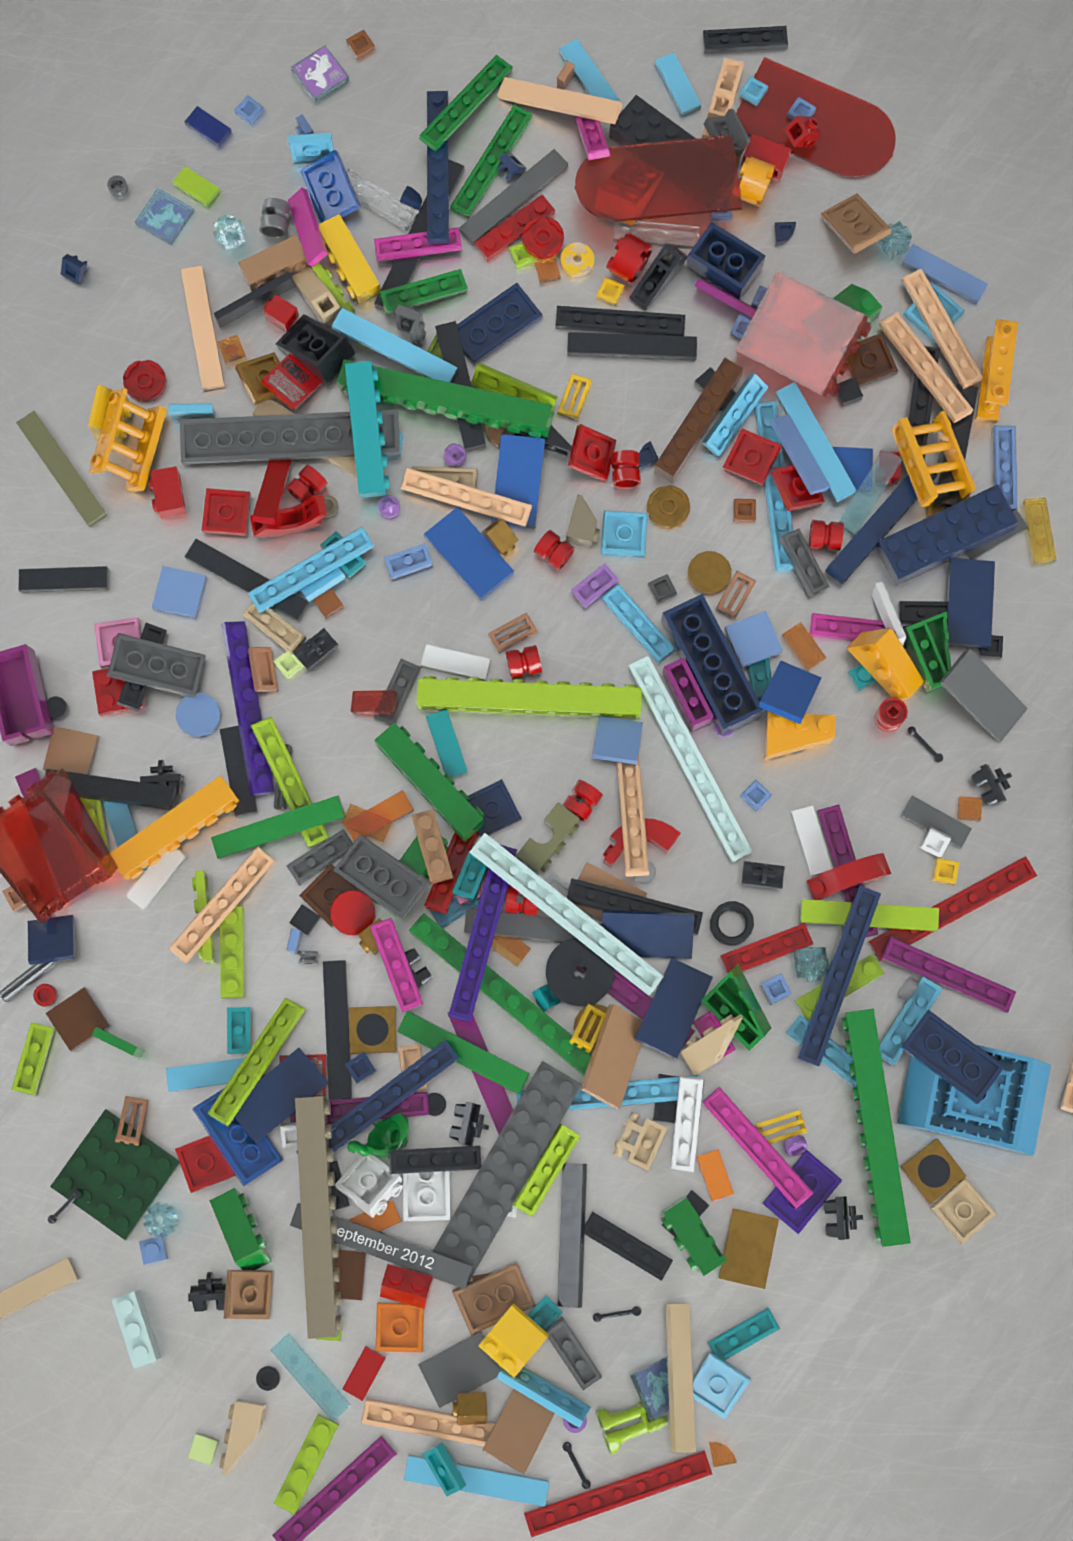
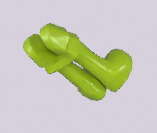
(616, 1438)

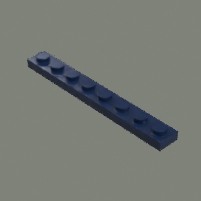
(437, 177)
(838, 976)
(392, 1094)

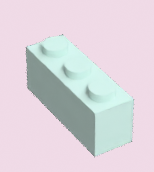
(136, 1329)

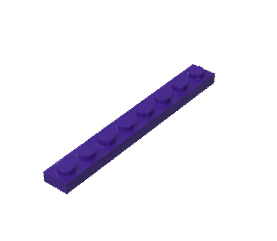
(246, 707)
(479, 945)

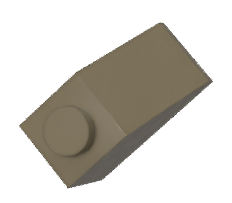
(583, 525)

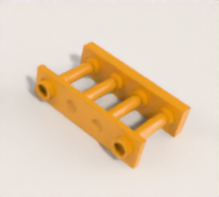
(996, 370)
(147, 438)
(918, 470)

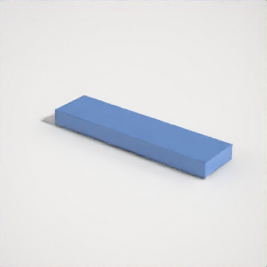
(945, 274)
(799, 454)
(1005, 462)

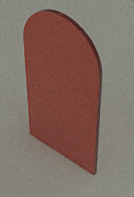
(855, 133)
(661, 180)

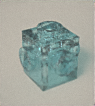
(235, 229)
(897, 242)
(811, 963)
(169, 1217)

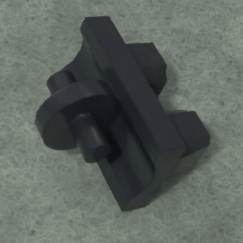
(315, 649)
(170, 779)
(995, 794)
(762, 875)
(421, 976)
(471, 1124)
(840, 1208)
(206, 1290)

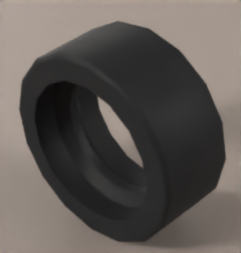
(742, 909)

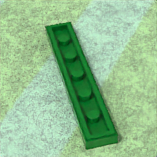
(465, 103)
(488, 164)
(278, 826)
(470, 1054)

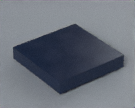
(497, 807)
(51, 940)

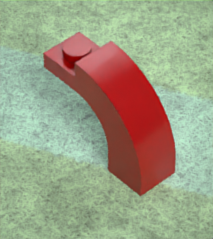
(293, 519)
(657, 833)
(848, 876)

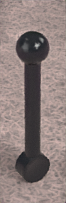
(937, 757)
(76, 1194)
(635, 1311)
(585, 1482)

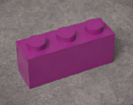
(687, 694)

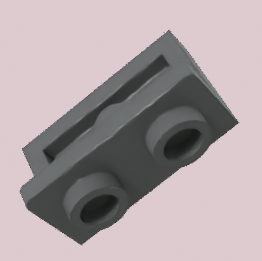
(729, 126)
(411, 322)

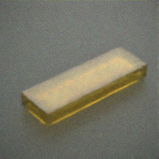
(1039, 530)

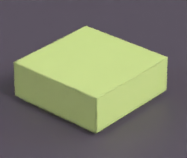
(288, 664)
(203, 1449)

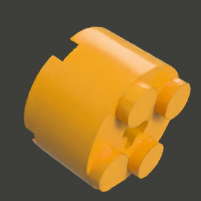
(755, 180)

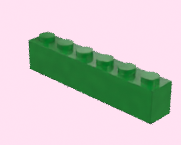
(430, 782)

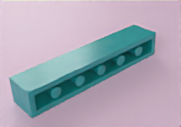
(366, 429)

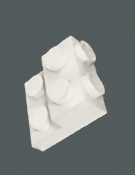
(370, 1184)

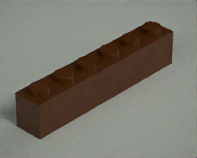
(698, 420)

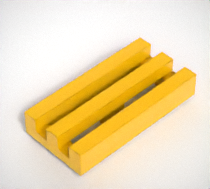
(568, 413)
(582, 1041)
(800, 1121)

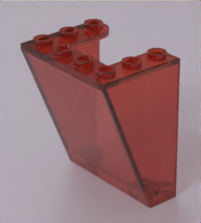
(804, 335)
(51, 846)

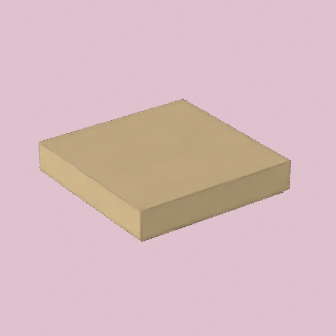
(963, 1211)

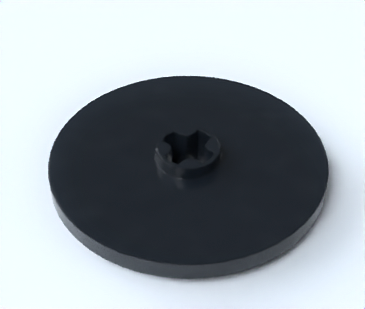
(573, 989)

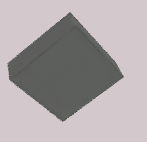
(662, 588)

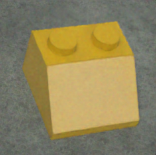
(99, 410)
(513, 1340)

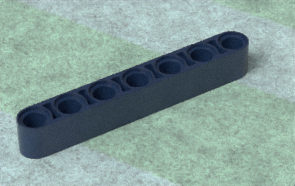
(873, 530)

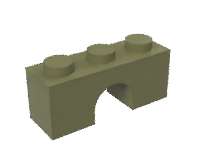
(537, 855)

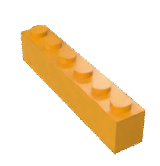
(174, 827)

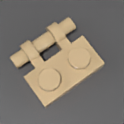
(646, 1145)

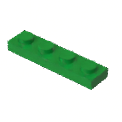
(424, 291)

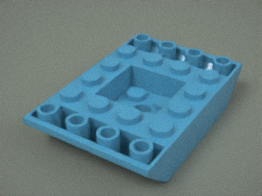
(1004, 1117)

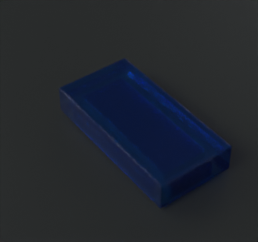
(208, 126)

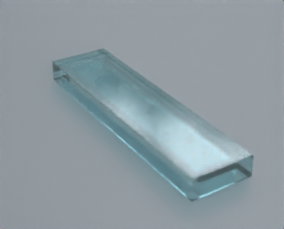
(870, 491)
(310, 1377)

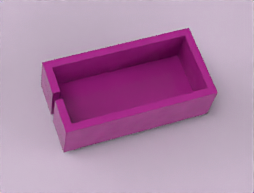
(22, 697)

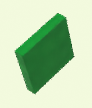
(118, 1042)

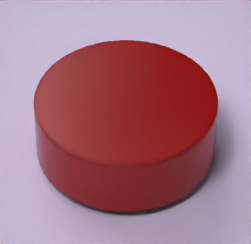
(45, 995)

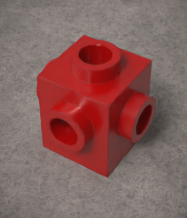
(803, 131)

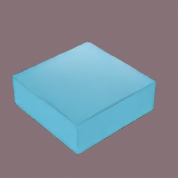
(753, 91)

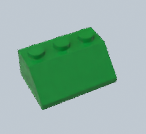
(860, 300)

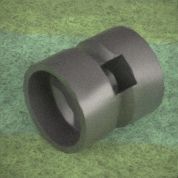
(274, 218)

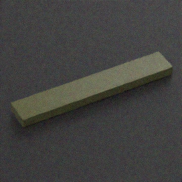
(61, 468)

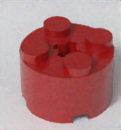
(630, 257)

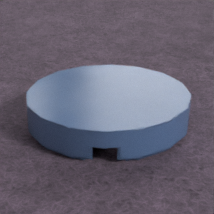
(198, 715)

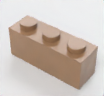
(273, 262)
(432, 846)

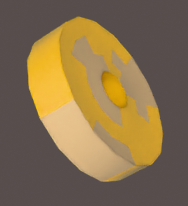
(573, 268)

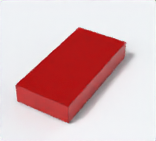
(364, 1373)

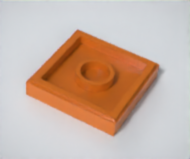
(399, 1328)

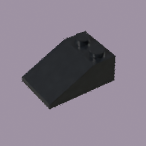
(316, 347)

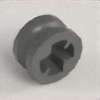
(120, 181)
(307, 957)

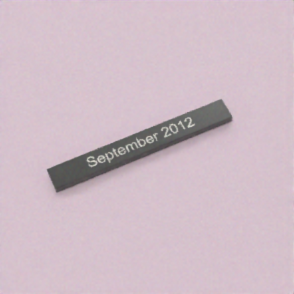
(396, 1251)

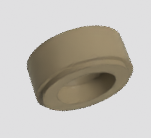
(331, 506)

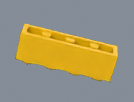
(349, 260)

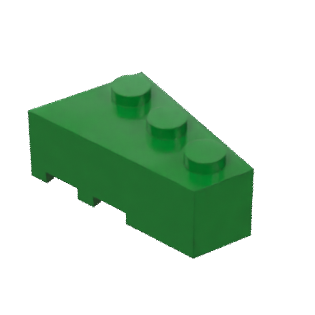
(930, 649)
(736, 997)
(240, 1230)
(692, 1237)

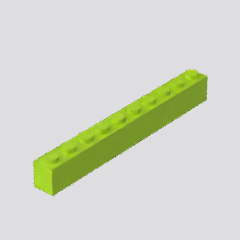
(529, 698)

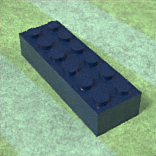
(946, 535)
(712, 664)

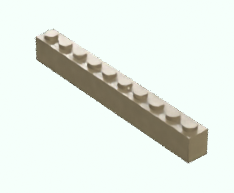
(317, 1217)

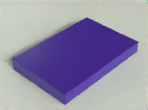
(820, 1181)

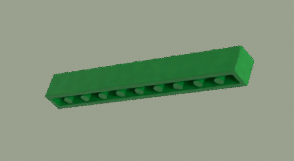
(459, 401)
(504, 995)
(877, 1128)

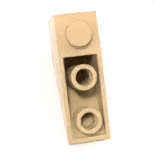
(317, 296)
(711, 1048)
(245, 1425)

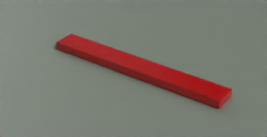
(964, 902)
(617, 1493)

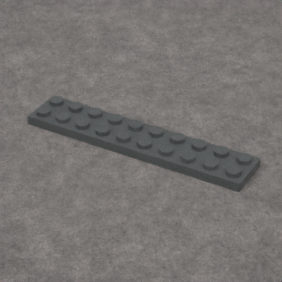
(277, 437)
(508, 1166)

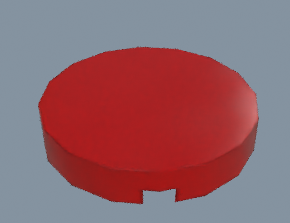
(542, 237)
(144, 381)
(352, 912)

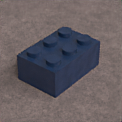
(725, 260)

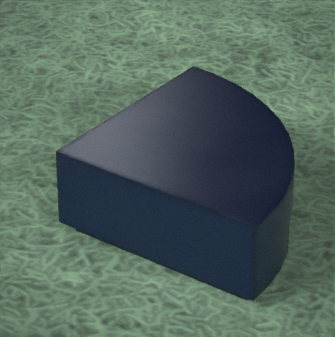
(411, 198)
(783, 231)
(647, 456)

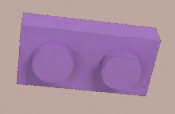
(594, 585)

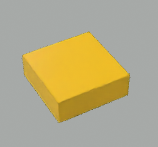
(610, 291)
(945, 871)

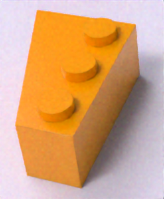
(887, 662)
(787, 736)

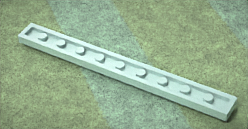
(690, 759)
(566, 914)

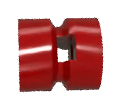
(625, 469)
(307, 484)
(828, 535)
(554, 550)
(523, 662)
(890, 715)
(587, 794)
(512, 906)

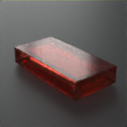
(373, 702)

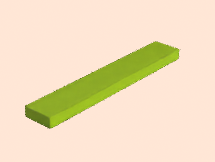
(286, 774)
(884, 916)
(256, 1061)

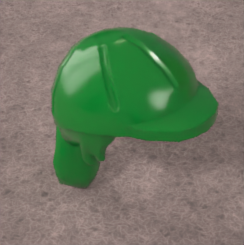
(386, 1136)

